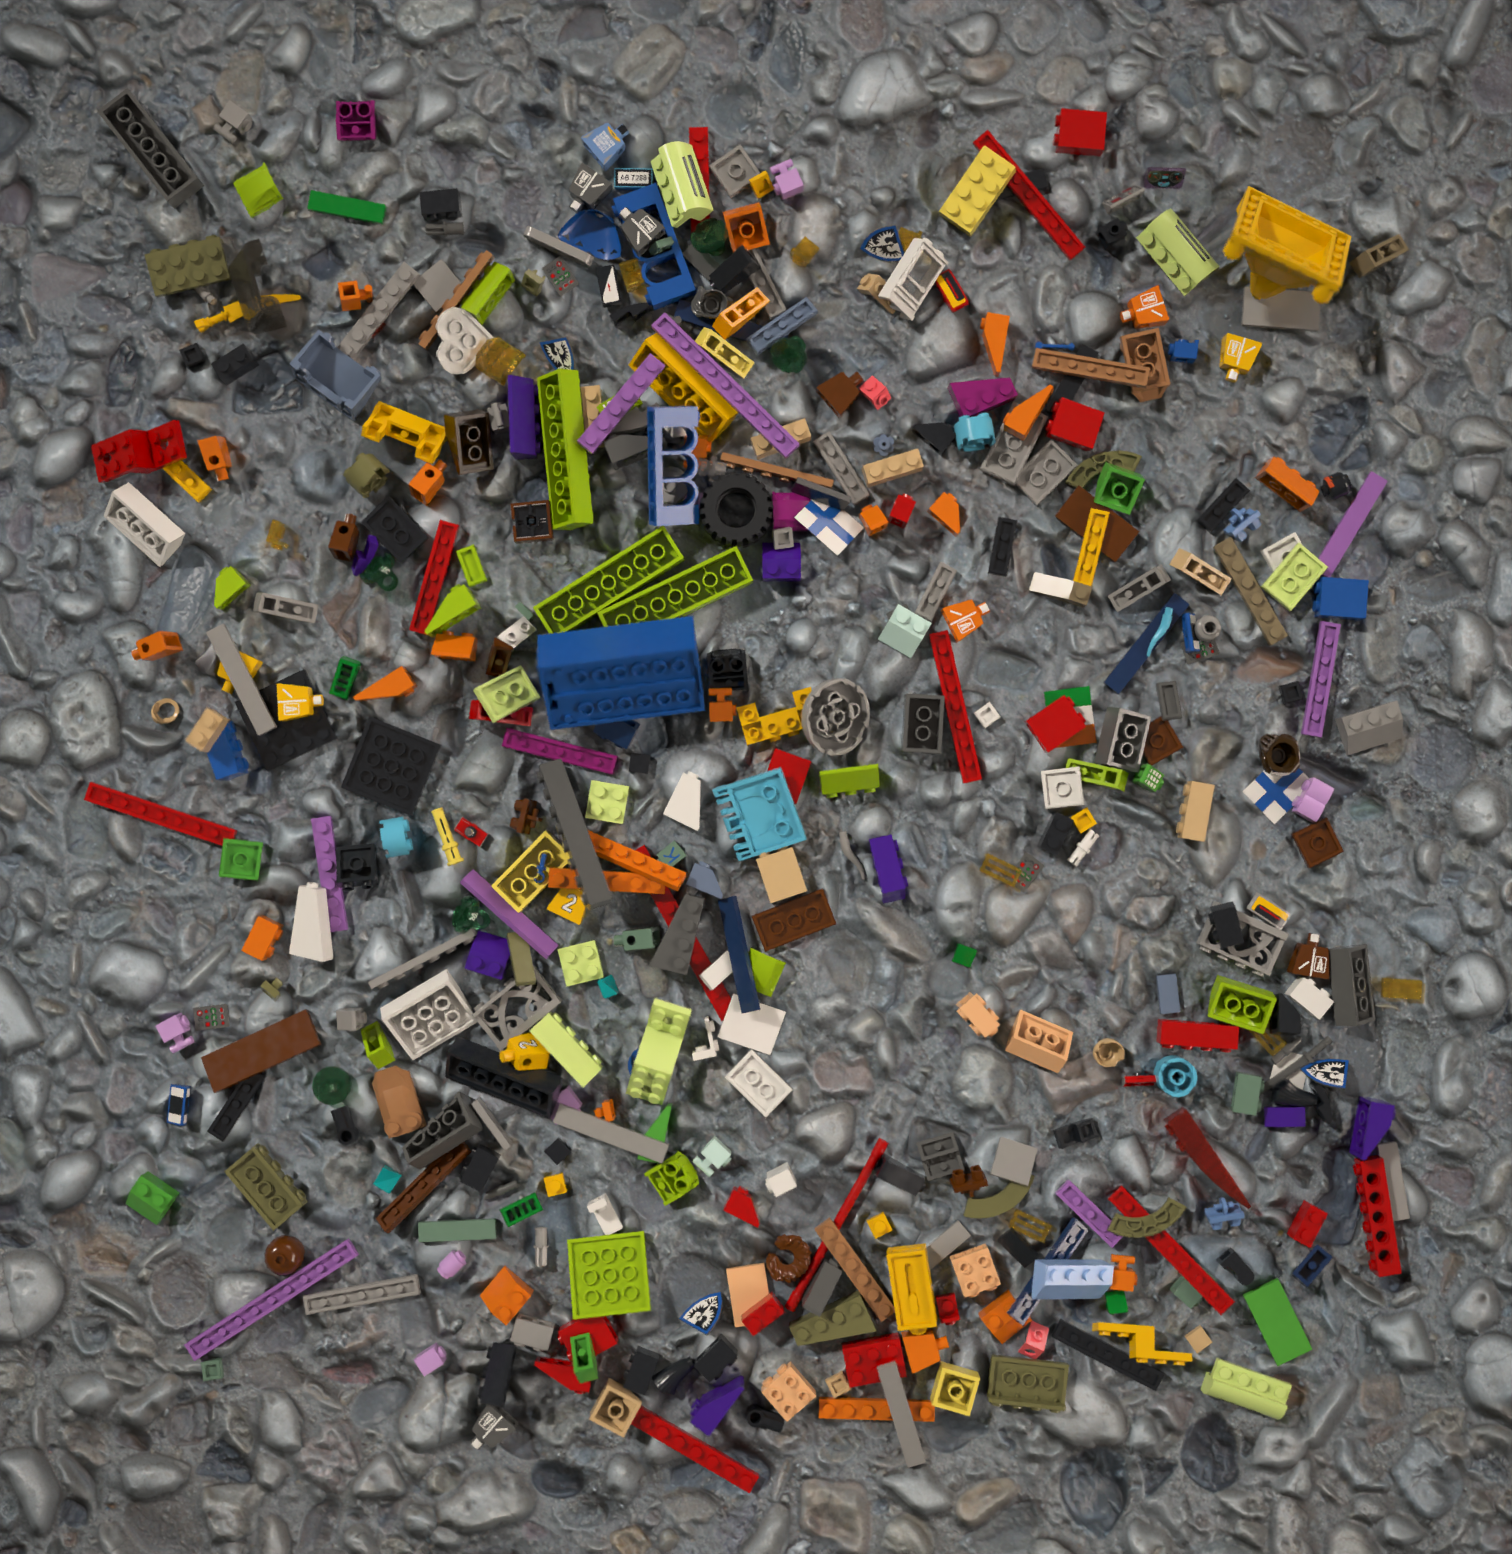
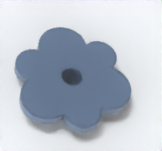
(883, 450)

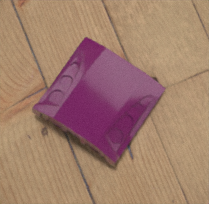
(352, 124)
(785, 509)

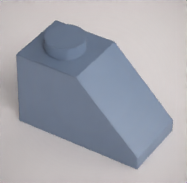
(704, 879)

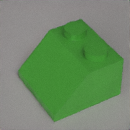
(1118, 488)
(151, 1197)

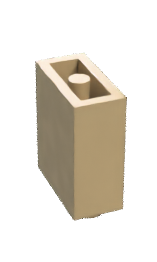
(781, 874)

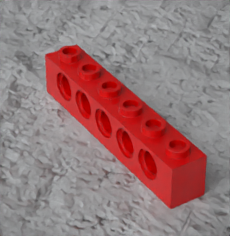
(1390, 1262)

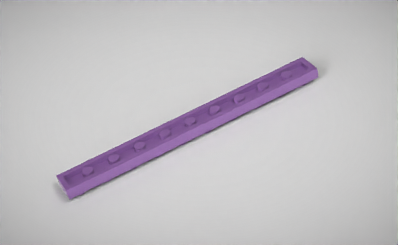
(725, 385)
(271, 1299)

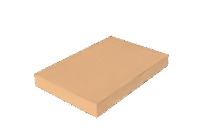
(746, 1288)

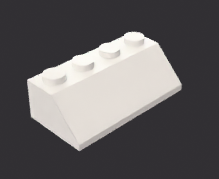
(143, 524)

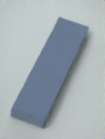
(781, 326)

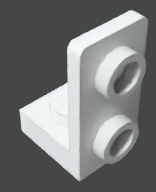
(517, 632)
(702, 1051)
(605, 1214)

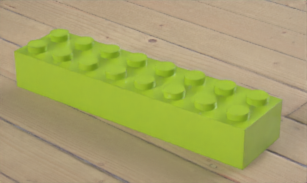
(564, 457)
(610, 582)
(683, 591)

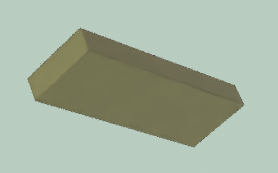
(521, 960)

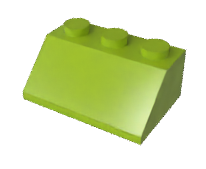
(488, 291)
(849, 780)
(1241, 1004)

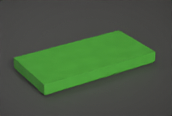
(1277, 1322)

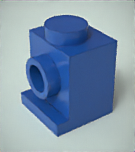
(1183, 351)

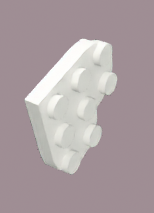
(461, 340)

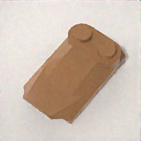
(1147, 351)
(398, 1101)

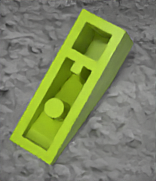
(1100, 775)

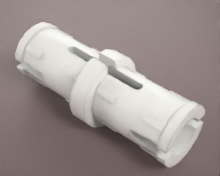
(1083, 847)

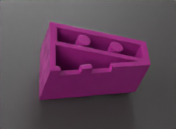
(981, 395)

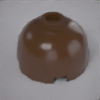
(284, 1255)

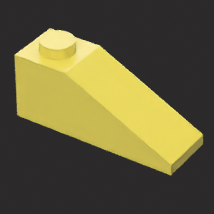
(724, 352)

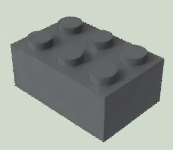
(922, 723)

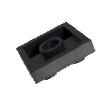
(356, 866)

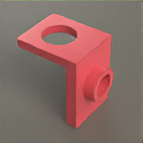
(1035, 1340)

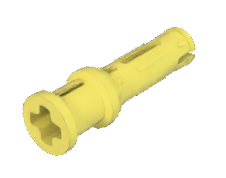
(452, 845)

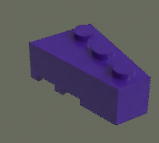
(888, 868)

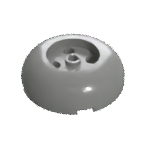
(836, 728)

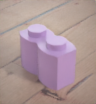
(1312, 799)

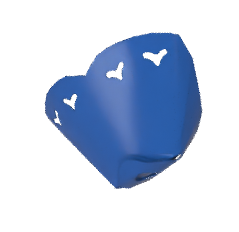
(593, 234)

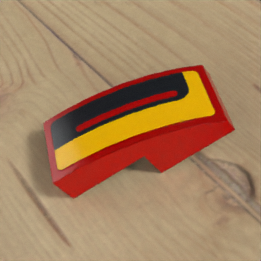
(951, 291)

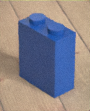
(1340, 598)

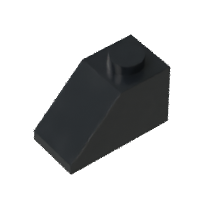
(935, 435)
(1284, 1018)

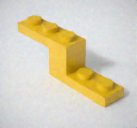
(1141, 1343)

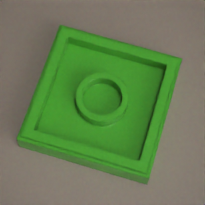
(240, 859)

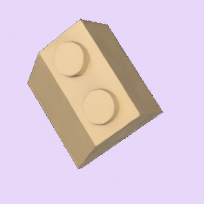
(615, 1408)

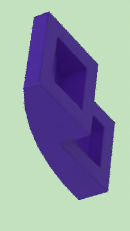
(363, 558)
(1284, 1116)

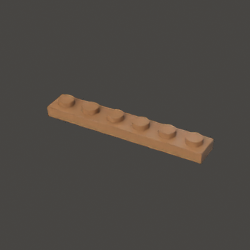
(460, 291)
(1091, 368)
(769, 470)
(855, 1269)

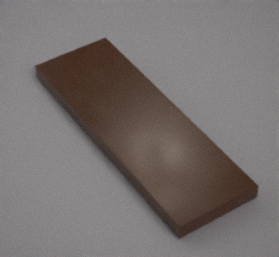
(260, 1051)

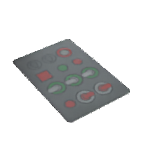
(560, 276)
(1207, 650)
(1030, 869)
(211, 1017)

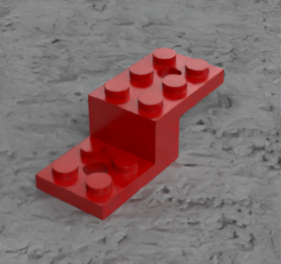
(139, 451)

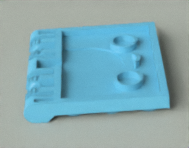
(762, 812)

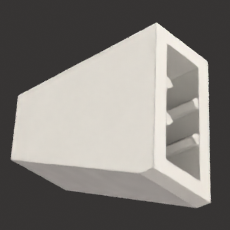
(685, 801)

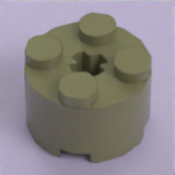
(366, 474)

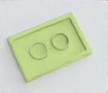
(1294, 577)
(506, 694)

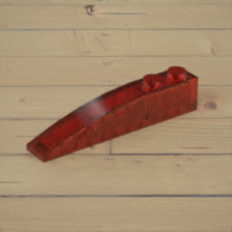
(1201, 1153)

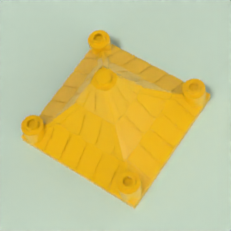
(1286, 248)

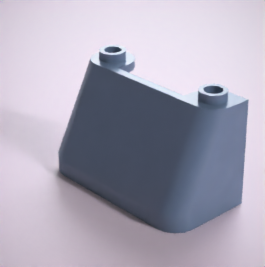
(334, 375)

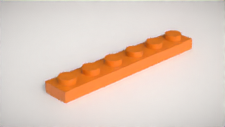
(637, 862)
(616, 881)
(871, 1409)

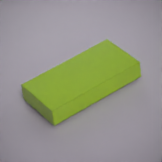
(471, 565)

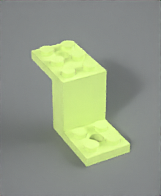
(658, 1051)

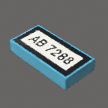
(632, 178)

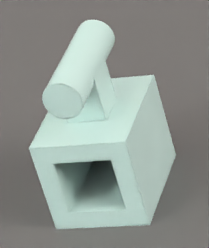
(715, 1153)

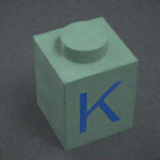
(671, 854)

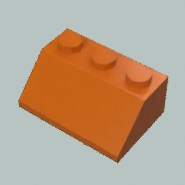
(1288, 484)

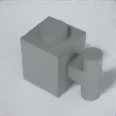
(234, 119)
(499, 417)

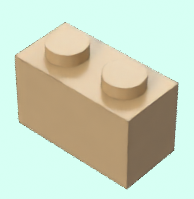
(207, 730)

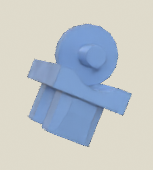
(1240, 520)
(1224, 1212)

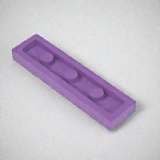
(1087, 1212)

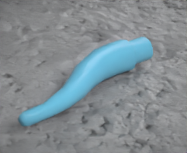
(1165, 623)

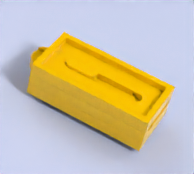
(912, 1288)

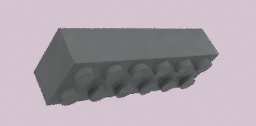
(150, 148)

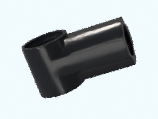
(343, 1123)
(767, 1418)

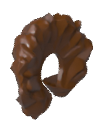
(800, 1264)

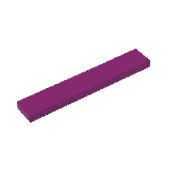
(555, 750)

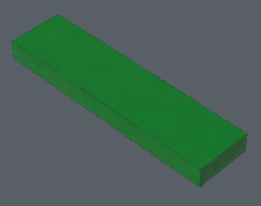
(346, 207)

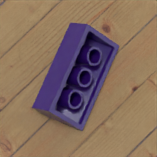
(523, 417)

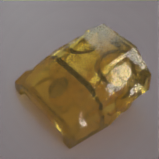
(498, 359)

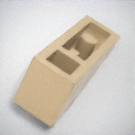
(1200, 571)

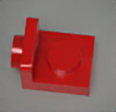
(947, 1308)

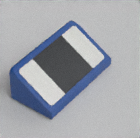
(1190, 639)
(178, 1104)

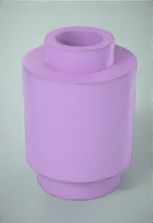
(451, 1264)

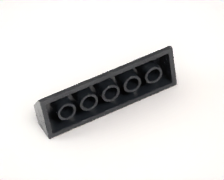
(483, 1070)

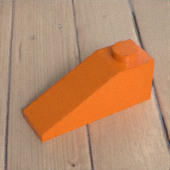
(994, 337)
(1026, 413)
(393, 685)

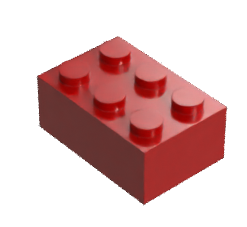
(866, 1354)

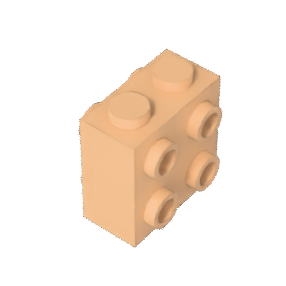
(982, 1020)
(975, 1271)
(788, 1391)

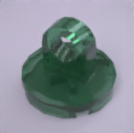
(710, 237)
(789, 354)
(378, 570)
(466, 916)
(331, 1085)

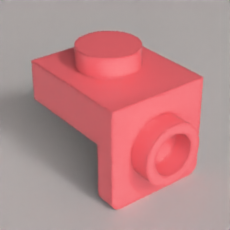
(875, 392)

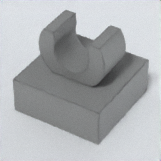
(782, 538)

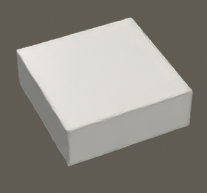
(987, 715)

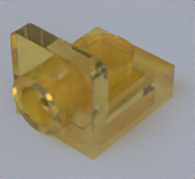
(907, 236)
(804, 252)
(275, 533)

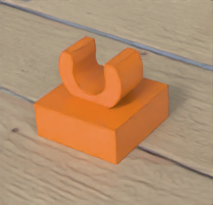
(607, 1110)

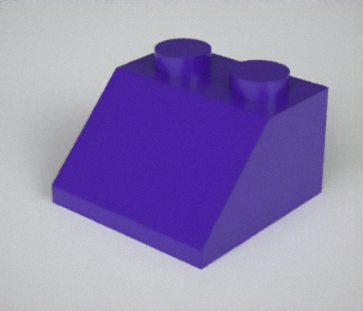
(781, 563)
(489, 955)

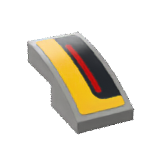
(1268, 911)

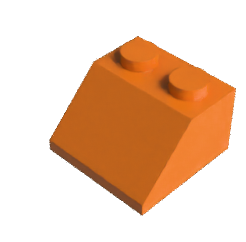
(746, 227)
(454, 646)
(506, 1295)
(998, 1320)

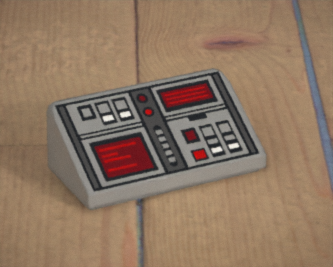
(1122, 198)

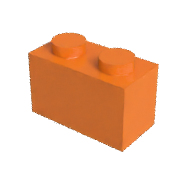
(262, 938)

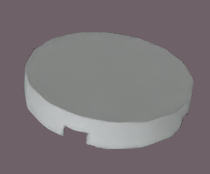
(675, 491)

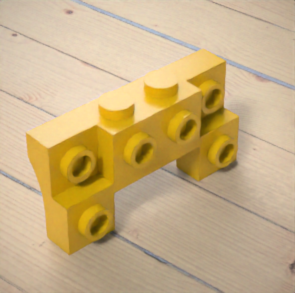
(405, 427)
(775, 724)

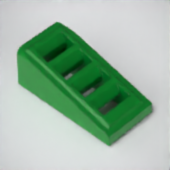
(351, 662)
(503, 1210)

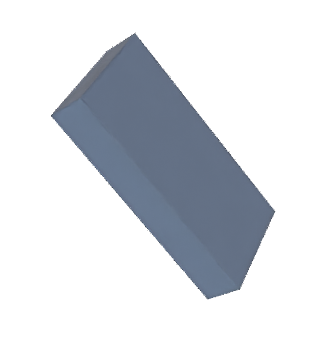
(1167, 993)

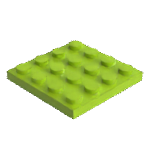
(608, 1275)

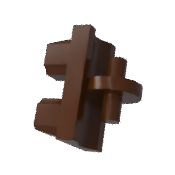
(528, 816)
(968, 1182)

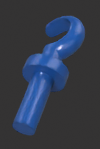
(541, 867)

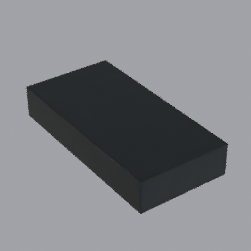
(1018, 1247)

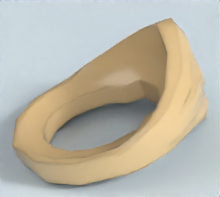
(156, 707)

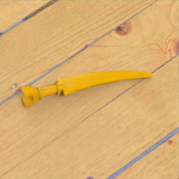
(234, 312)

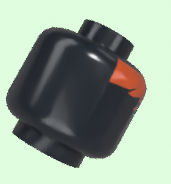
(1336, 486)

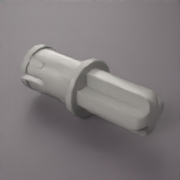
(540, 1246)

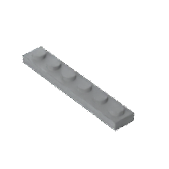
(378, 310)
(416, 963)

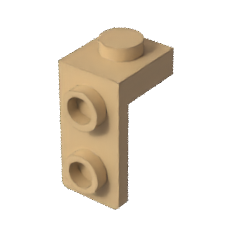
(872, 285)

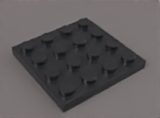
(290, 737)
(391, 766)

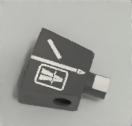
(588, 189)
(640, 230)
(492, 1426)

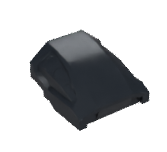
(728, 669)

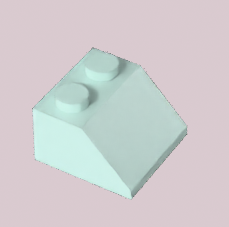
(904, 631)

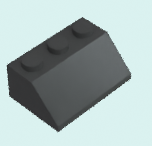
(1122, 739)

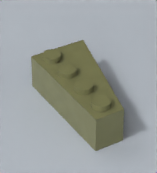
(838, 1320)

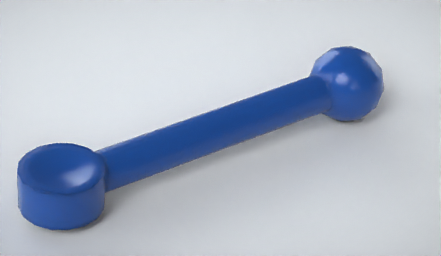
(1071, 346)

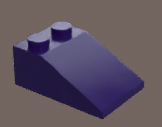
(1370, 1125)
(713, 1405)

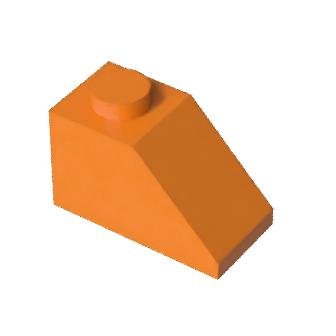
(946, 512)
(873, 519)

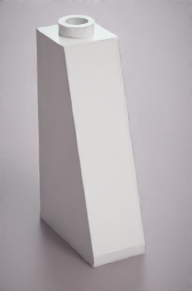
(311, 924)

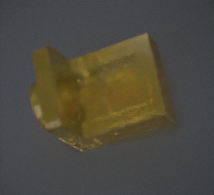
(632, 275)

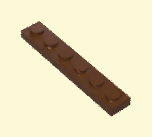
(422, 1187)

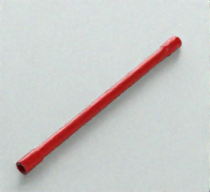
(876, 1154)

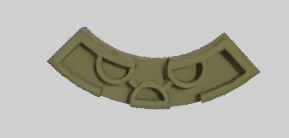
(1093, 466)
(997, 1204)
(1149, 1224)

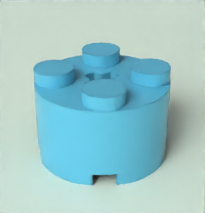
(974, 432)
(395, 837)
(1183, 1082)

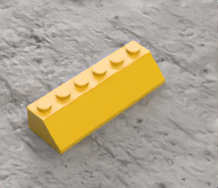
(683, 386)

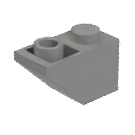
(351, 1018)

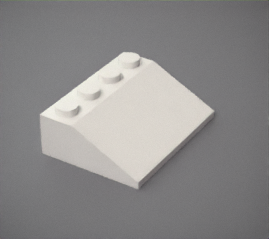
(428, 1014)

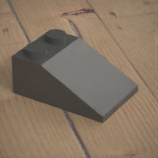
(628, 449)

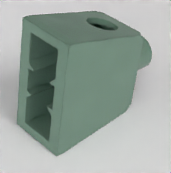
(645, 938)

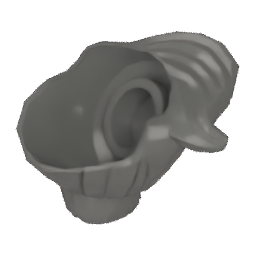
(710, 303)

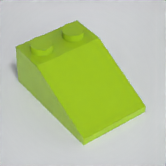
(456, 607)

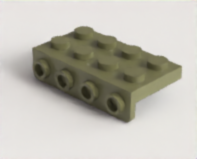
(187, 266)
(266, 1186)
(1027, 1383)

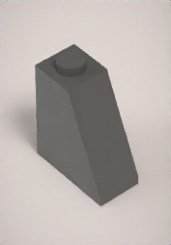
(821, 1286)

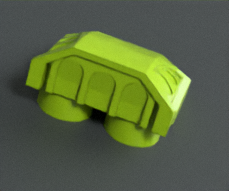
(258, 191)
(765, 971)
(673, 1177)

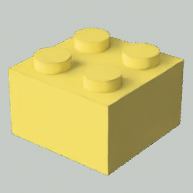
(955, 1388)

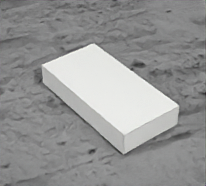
(717, 971)

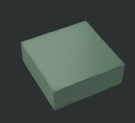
(661, 245)
(525, 612)
(212, 1369)

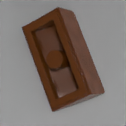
(498, 658)

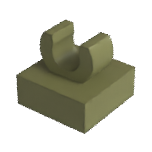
(532, 282)
(272, 989)

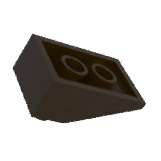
(469, 440)

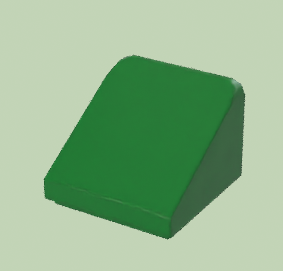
(964, 955)
(1116, 1302)

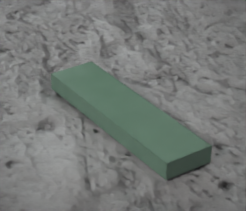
(457, 1230)

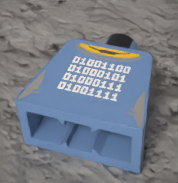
(605, 144)

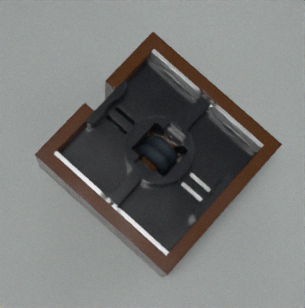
(532, 521)

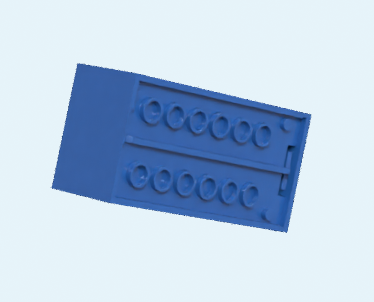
(620, 672)

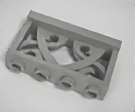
(1267, 935)
(543, 1007)

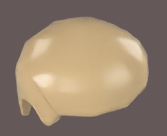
(1108, 1052)

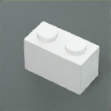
(1309, 997)
(780, 1180)

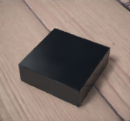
(192, 355)
(1290, 692)
(639, 763)
(557, 1151)

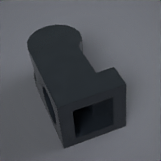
(1241, 1271)

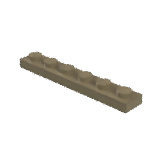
(1250, 591)

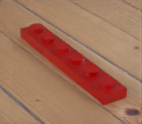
(699, 140)
(434, 576)

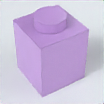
(430, 1359)

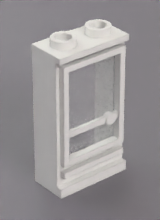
(913, 277)

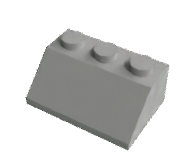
(1370, 727)

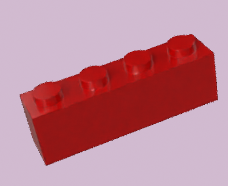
(1197, 1034)

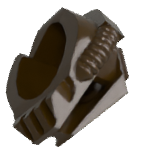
(1279, 754)

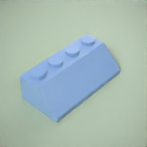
(1071, 1278)

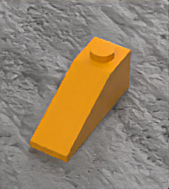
(740, 313)

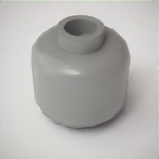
(1213, 626)

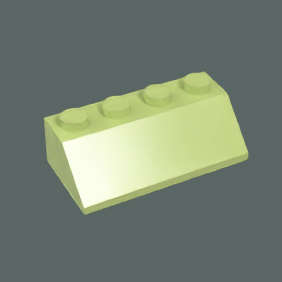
(567, 1048)

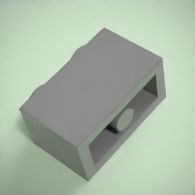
(532, 1332)

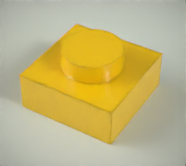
(761, 184)
(1083, 820)
(555, 1184)
(879, 1225)

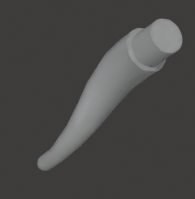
(206, 295)
(845, 845)

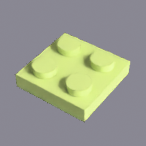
(607, 802)
(580, 963)

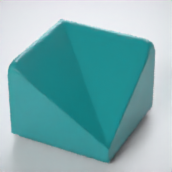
(608, 986)
(387, 1179)

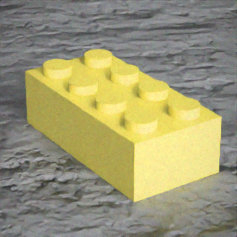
(977, 191)
(518, 882)

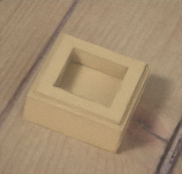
(1198, 1339)
(837, 1384)

